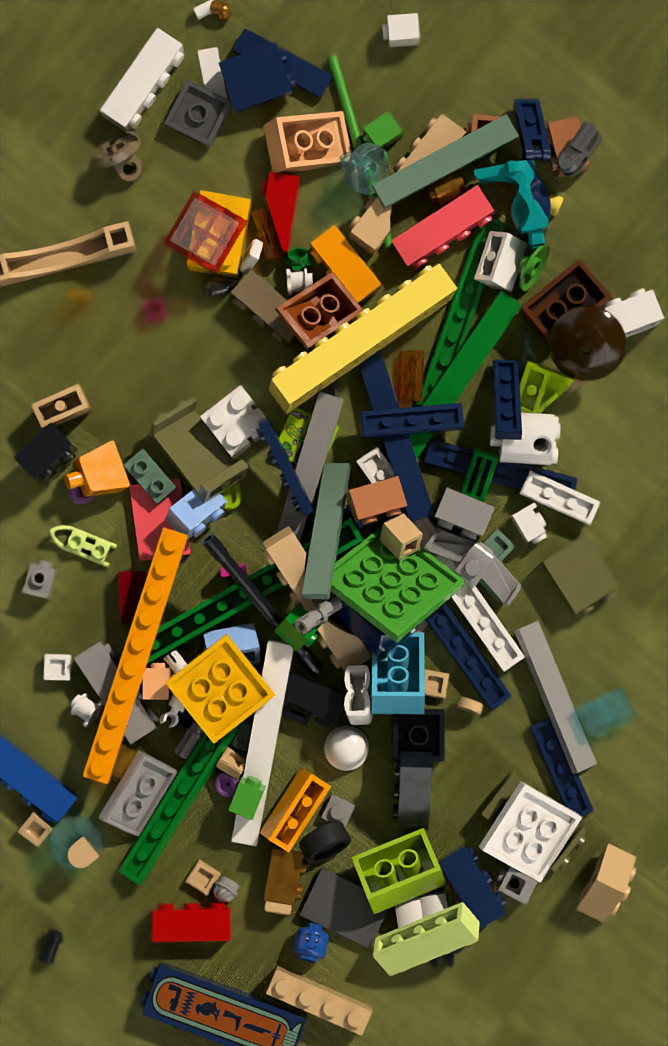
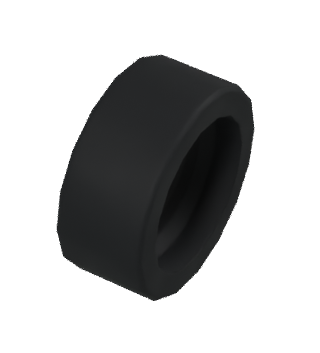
(324, 842)

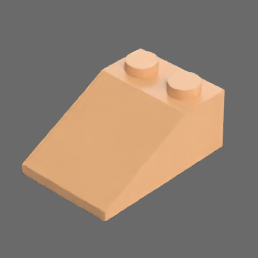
(306, 141)

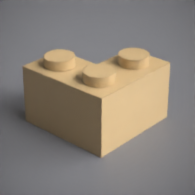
(608, 884)

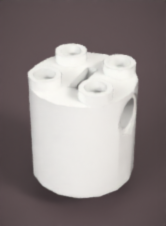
(529, 449)

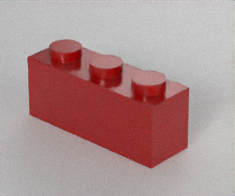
(191, 922)

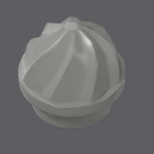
(225, 889)

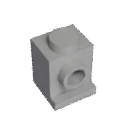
(42, 589)
(522, 891)

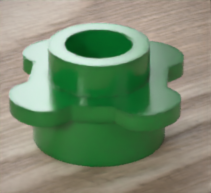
(298, 258)

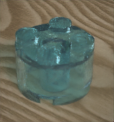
(64, 833)

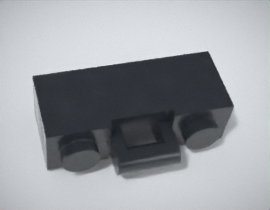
(315, 697)

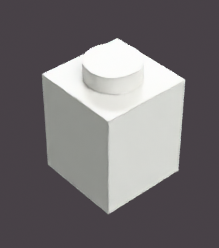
(401, 30)

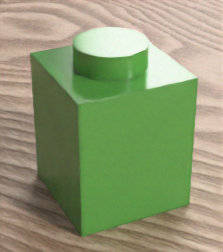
(382, 131)
(247, 797)

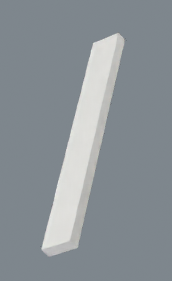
(264, 736)

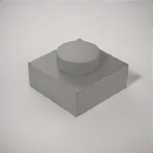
(338, 810)

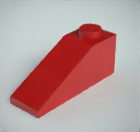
(281, 200)

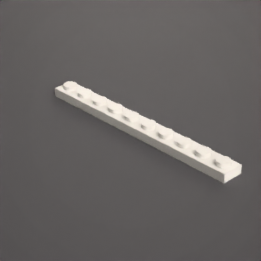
(468, 598)

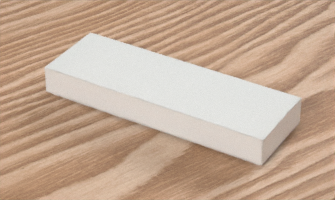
(559, 497)

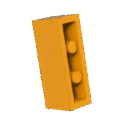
(342, 260)
(295, 809)

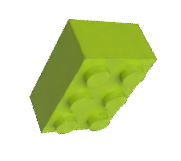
(398, 870)

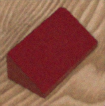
(130, 590)

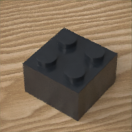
(46, 454)
(419, 734)

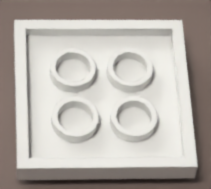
(530, 831)

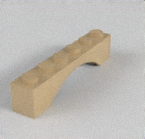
(374, 225)
(87, 249)
(290, 559)

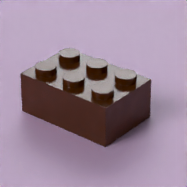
(568, 290)

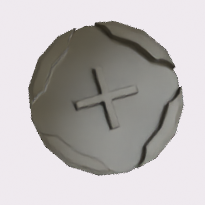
(117, 152)

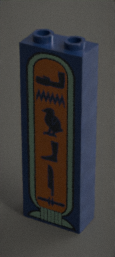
(219, 1010)

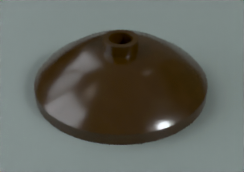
(592, 328)

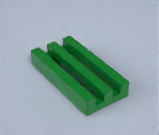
(485, 455)

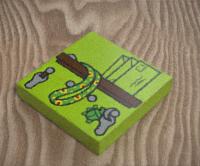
(295, 433)

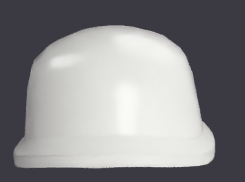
(346, 748)

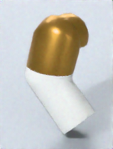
(215, 7)

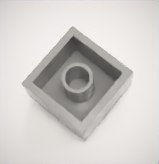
(463, 514)

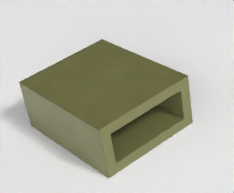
(580, 575)

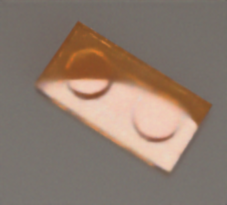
(410, 376)

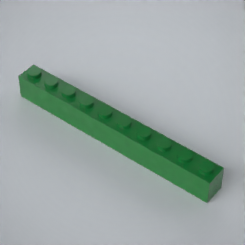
(232, 601)

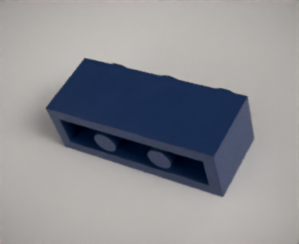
(473, 885)

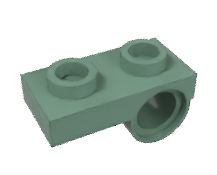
(149, 476)

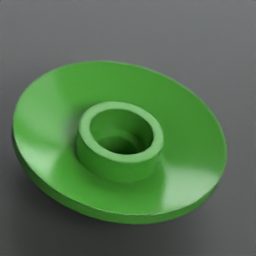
(533, 266)

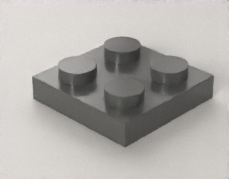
(198, 113)

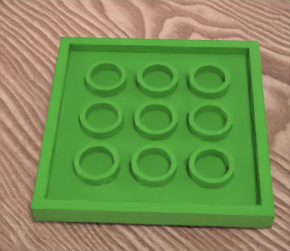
(393, 591)

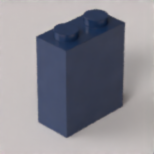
(257, 77)

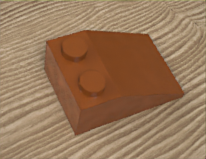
(319, 310)

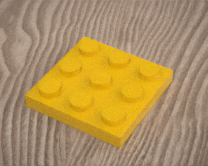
(220, 688)

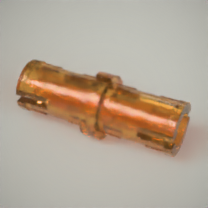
(261, 218)

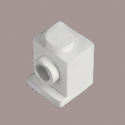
(530, 524)

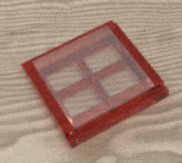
(205, 232)

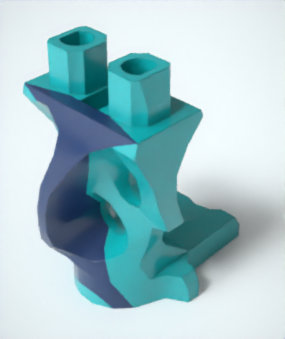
(532, 202)

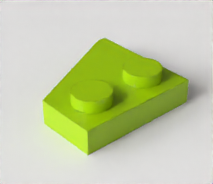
(541, 387)

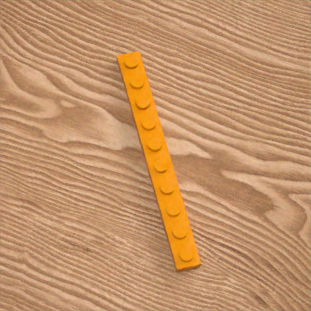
(135, 656)

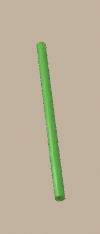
(350, 118)

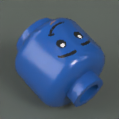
(311, 943)

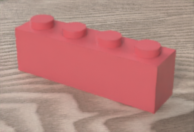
(443, 227)

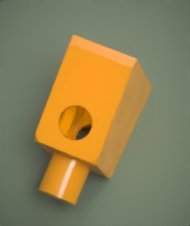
(98, 472)

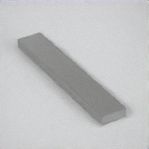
(312, 459)
(555, 697)

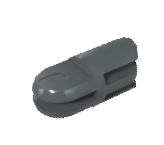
(579, 149)

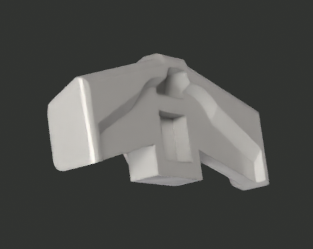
(475, 562)

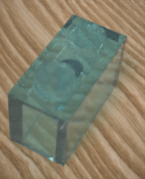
(605, 712)

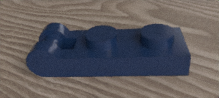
(531, 129)

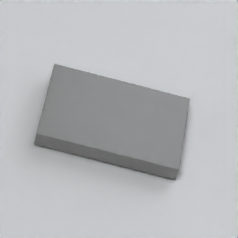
(138, 794)

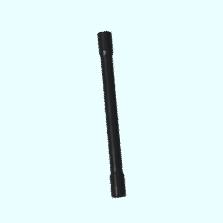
(221, 555)

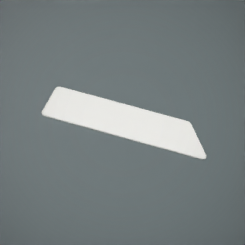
(211, 71)

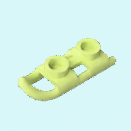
(77, 542)

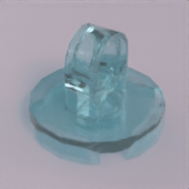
(364, 167)

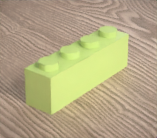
(426, 939)

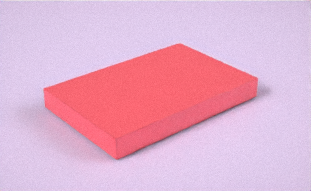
(150, 518)

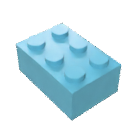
(399, 677)

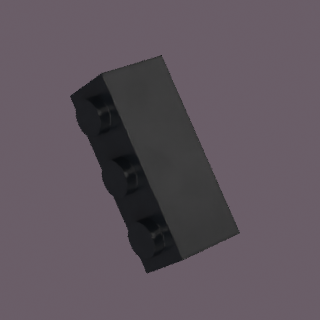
(412, 790)

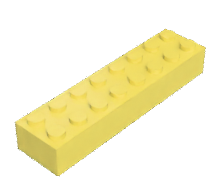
(362, 338)

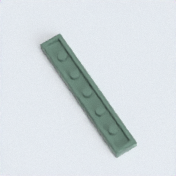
(445, 161)
(326, 531)

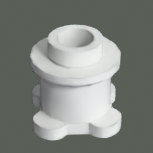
(298, 280)
(85, 709)

